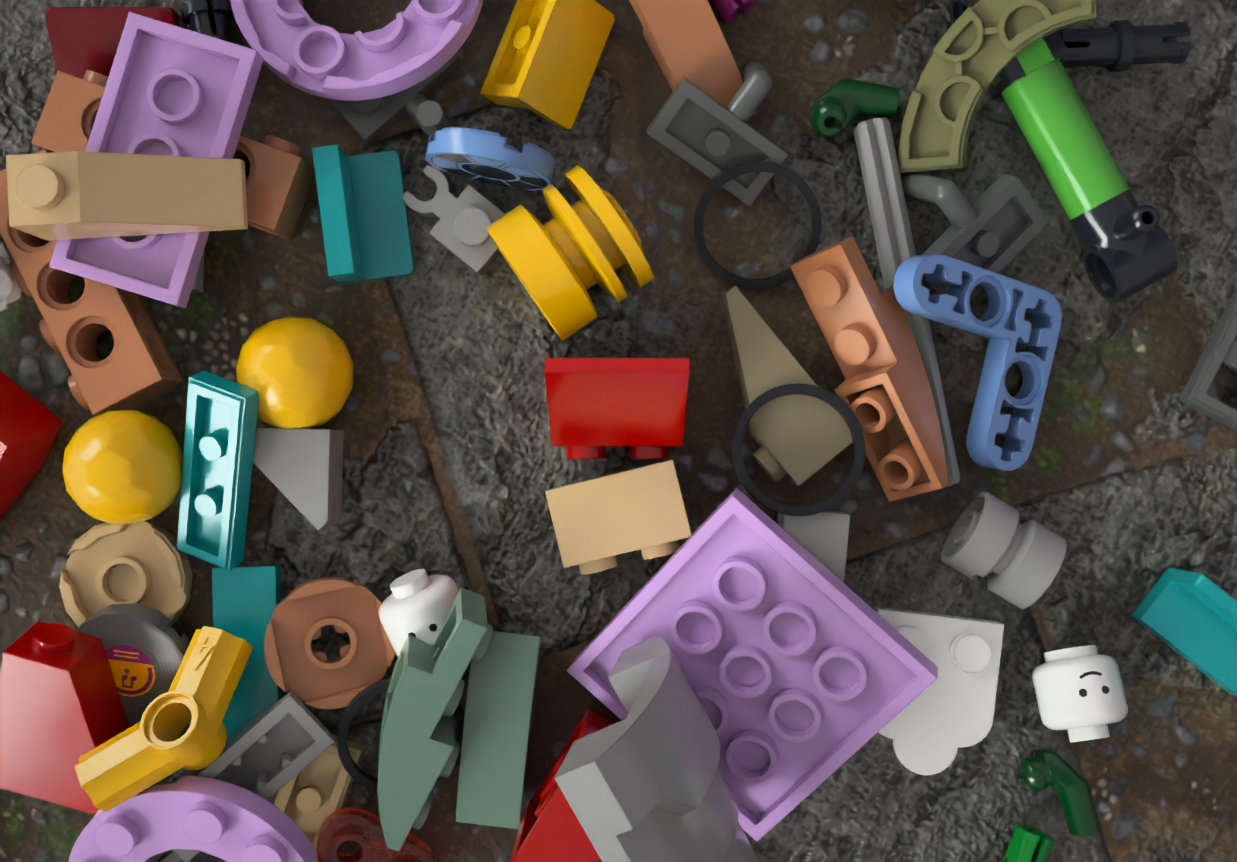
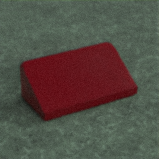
(90, 35)

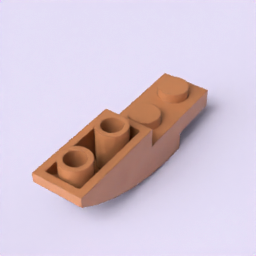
(880, 367)

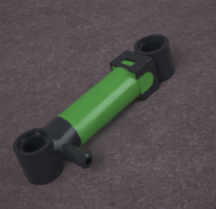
(1120, 239)

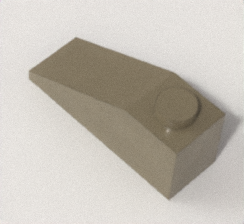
(794, 430)

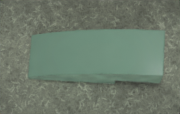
(498, 731)

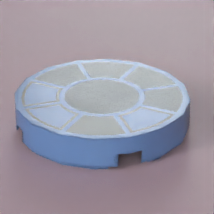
(488, 159)

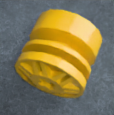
(572, 251)

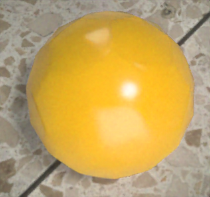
(298, 372)
(123, 467)

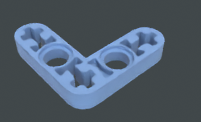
(1005, 328)

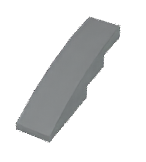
(264, 755)

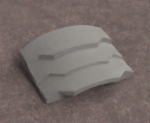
(654, 779)

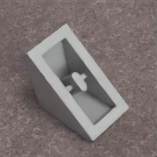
(305, 469)

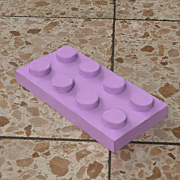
(168, 98)

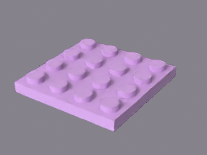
(773, 651)

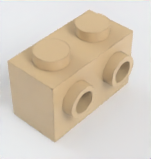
(618, 516)

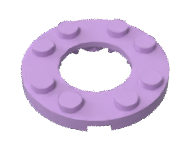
(360, 64)
(193, 816)

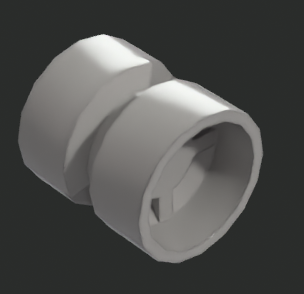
(1012, 555)

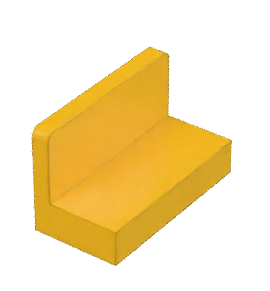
(549, 57)

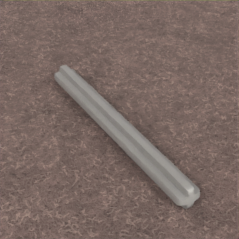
(894, 246)

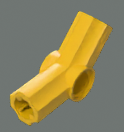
(152, 746)

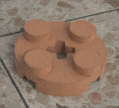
(299, 620)

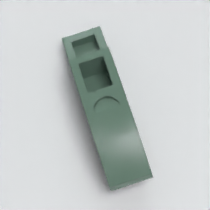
(418, 715)

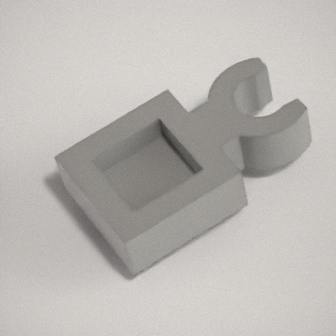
(460, 222)

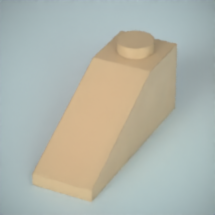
(123, 194)

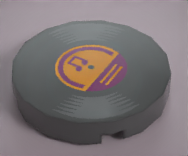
(140, 652)

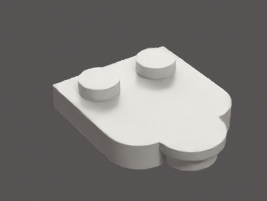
(960, 702)

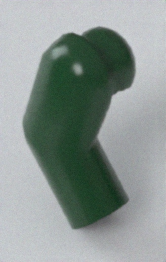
(847, 101)
(1072, 789)

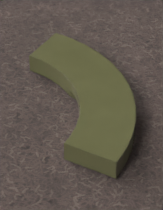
(964, 68)

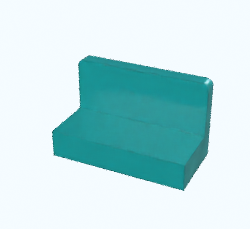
(363, 215)
(1195, 622)

